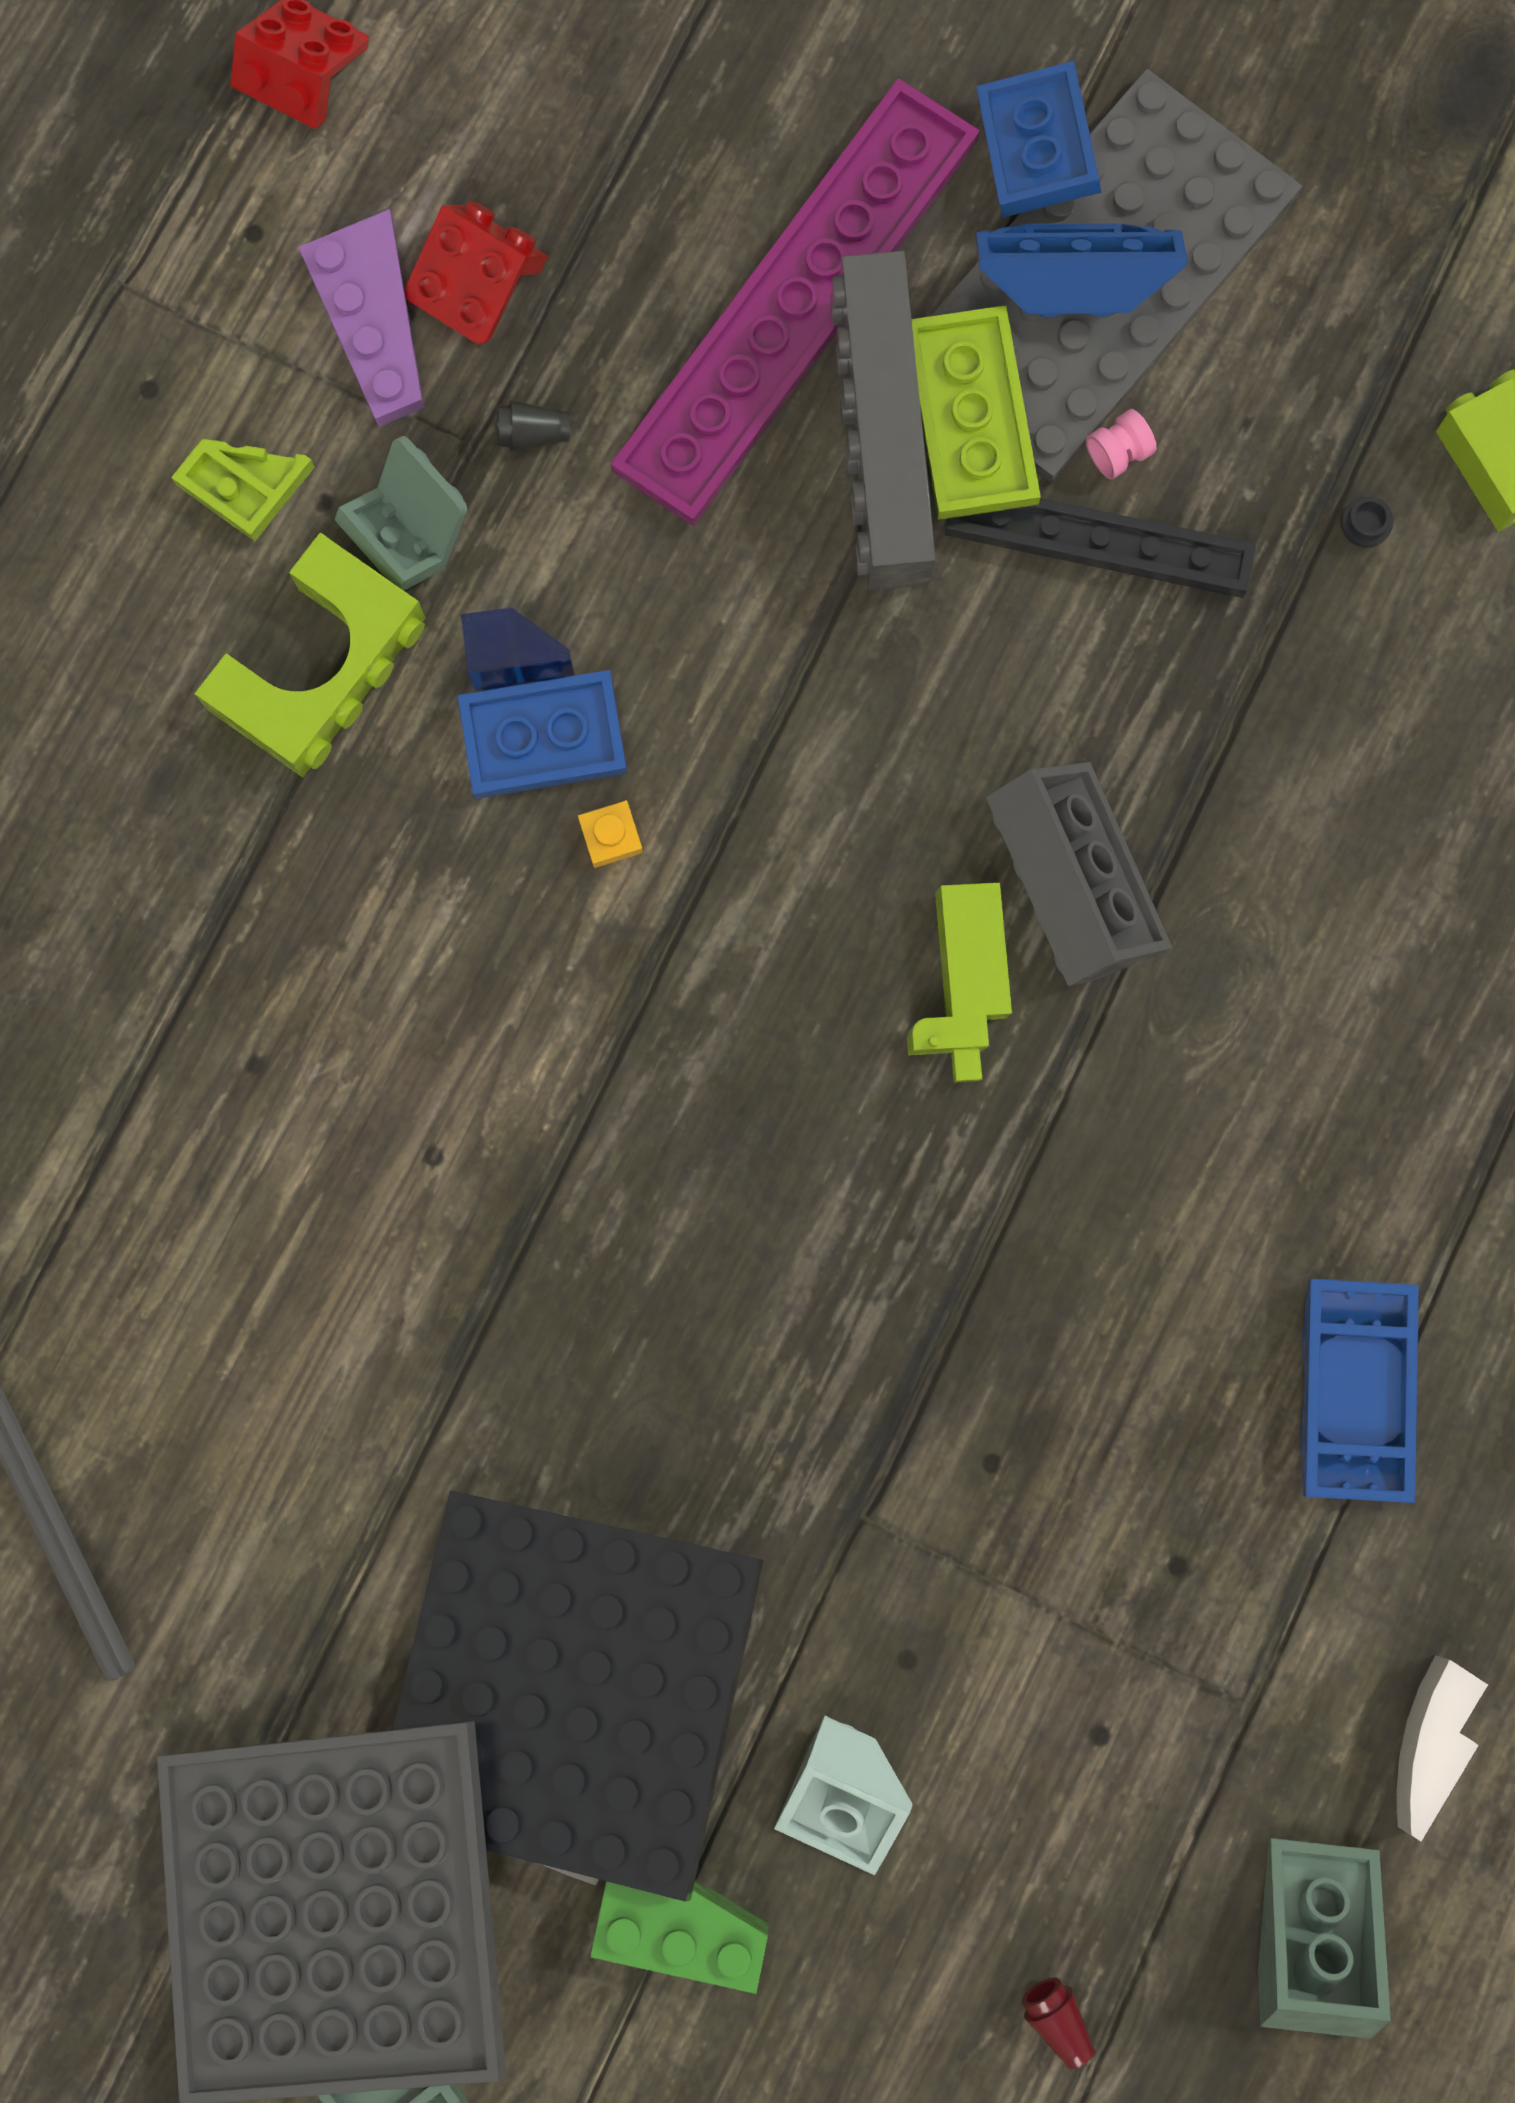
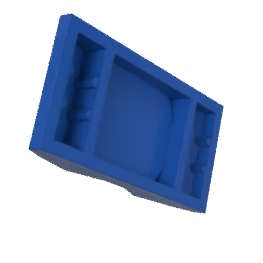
(1359, 1390)

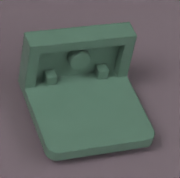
(408, 519)

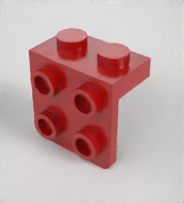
(291, 56)
(471, 269)

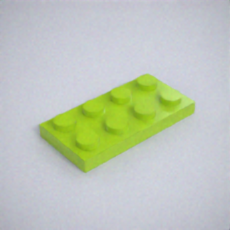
(973, 413)

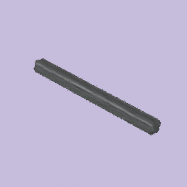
(61, 1548)

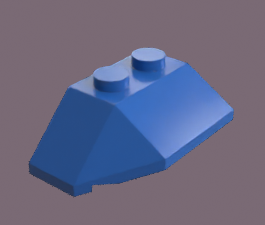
(1080, 265)

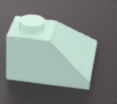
(845, 1798)

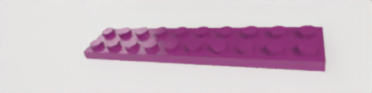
(783, 310)

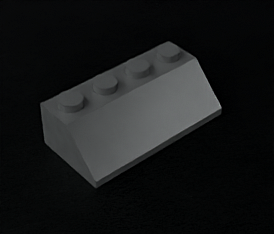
(1078, 871)

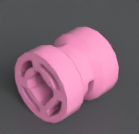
(1121, 443)

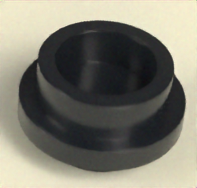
(1367, 522)

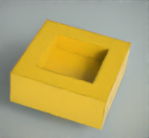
(610, 834)

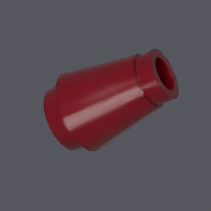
(1058, 2021)

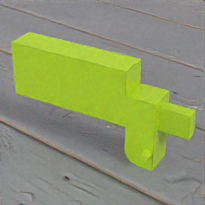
(972, 977)

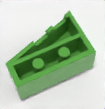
(692, 1939)

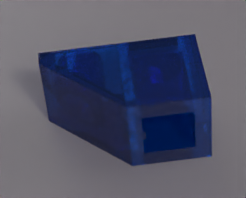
(511, 649)

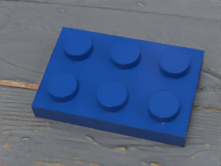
(1038, 139)
(542, 734)

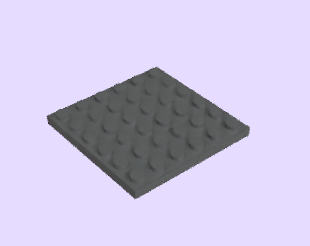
(330, 1916)

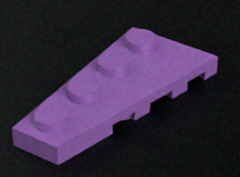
(367, 305)

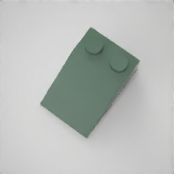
(1323, 1940)

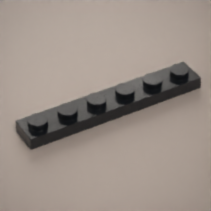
(1115, 544)

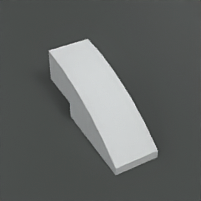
(1432, 1744)

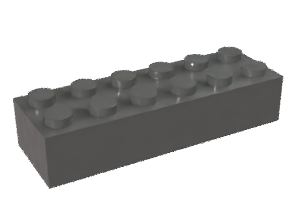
(885, 421)

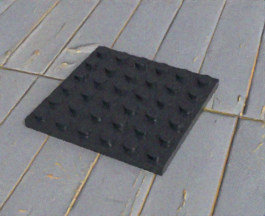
(591, 1683)

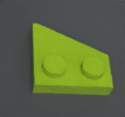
(241, 483)

